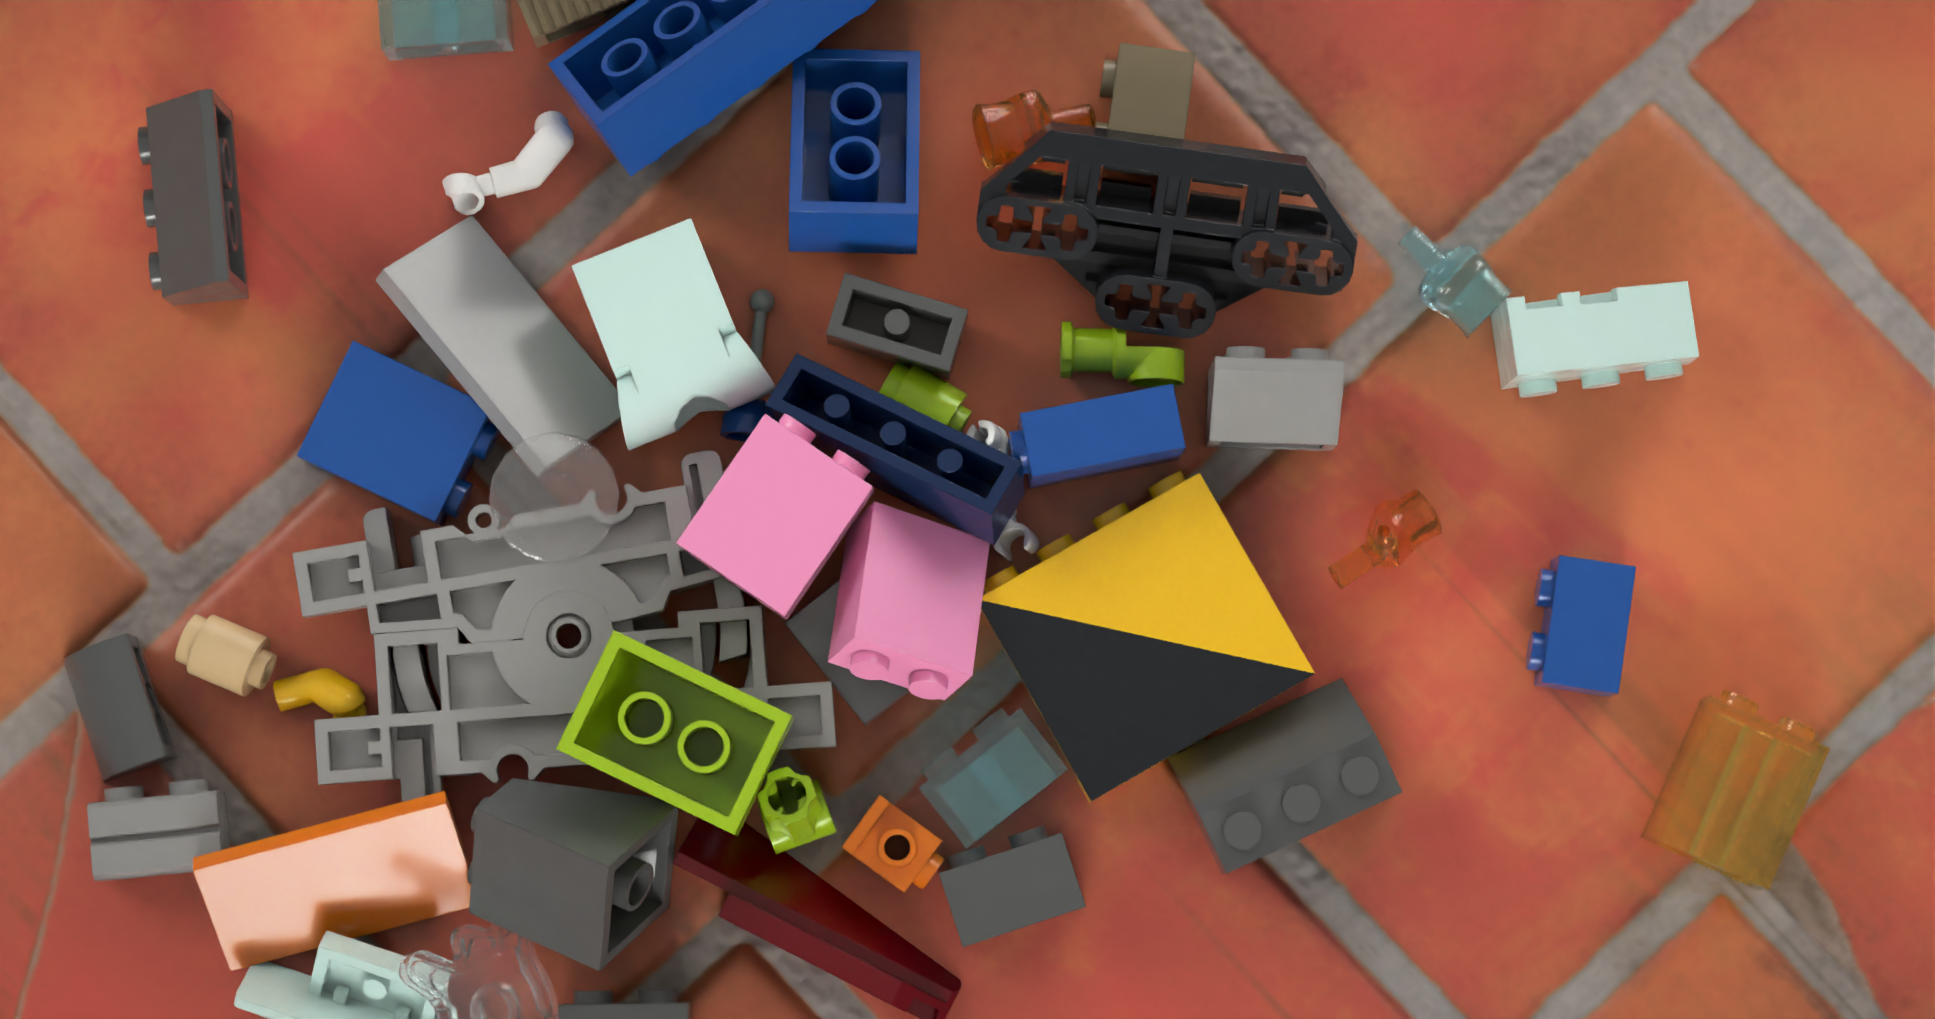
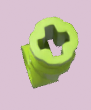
(1107, 352)

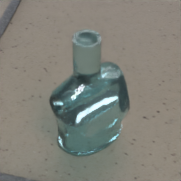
(1456, 282)

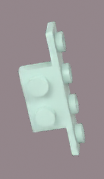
(346, 983)

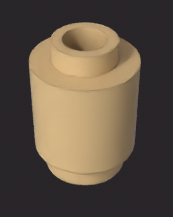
(226, 654)

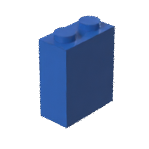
(399, 435)
(1098, 436)

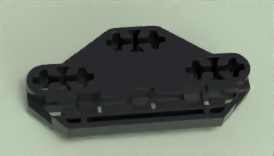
(1164, 239)

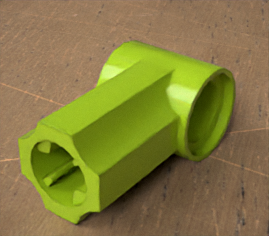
(793, 810)

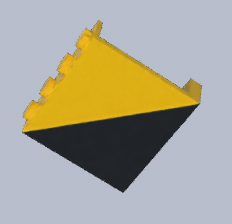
(1143, 634)

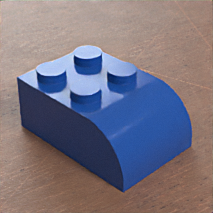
(855, 151)

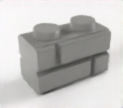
(158, 833)

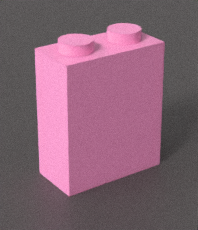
(777, 513)
(909, 602)

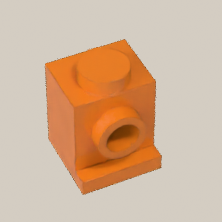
(869, 841)

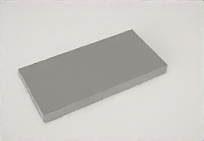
(500, 337)

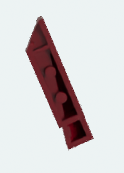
(814, 921)

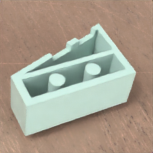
(1594, 337)

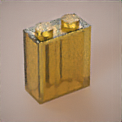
(1736, 790)

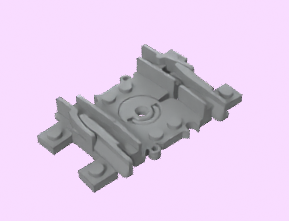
(514, 680)

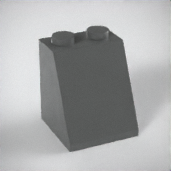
(572, 866)

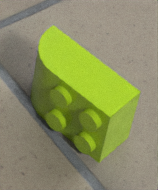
(675, 733)

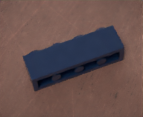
(903, 449)

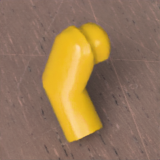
(325, 688)

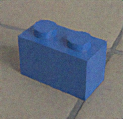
(1581, 625)

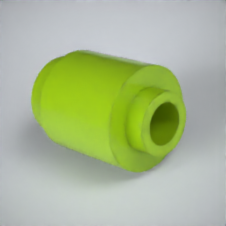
(927, 395)

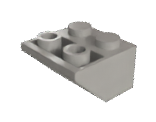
(1274, 400)

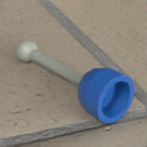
(741, 421)

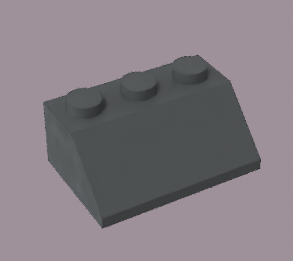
(194, 200)
(1284, 775)

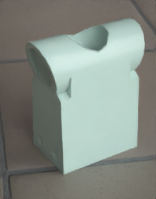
(667, 333)

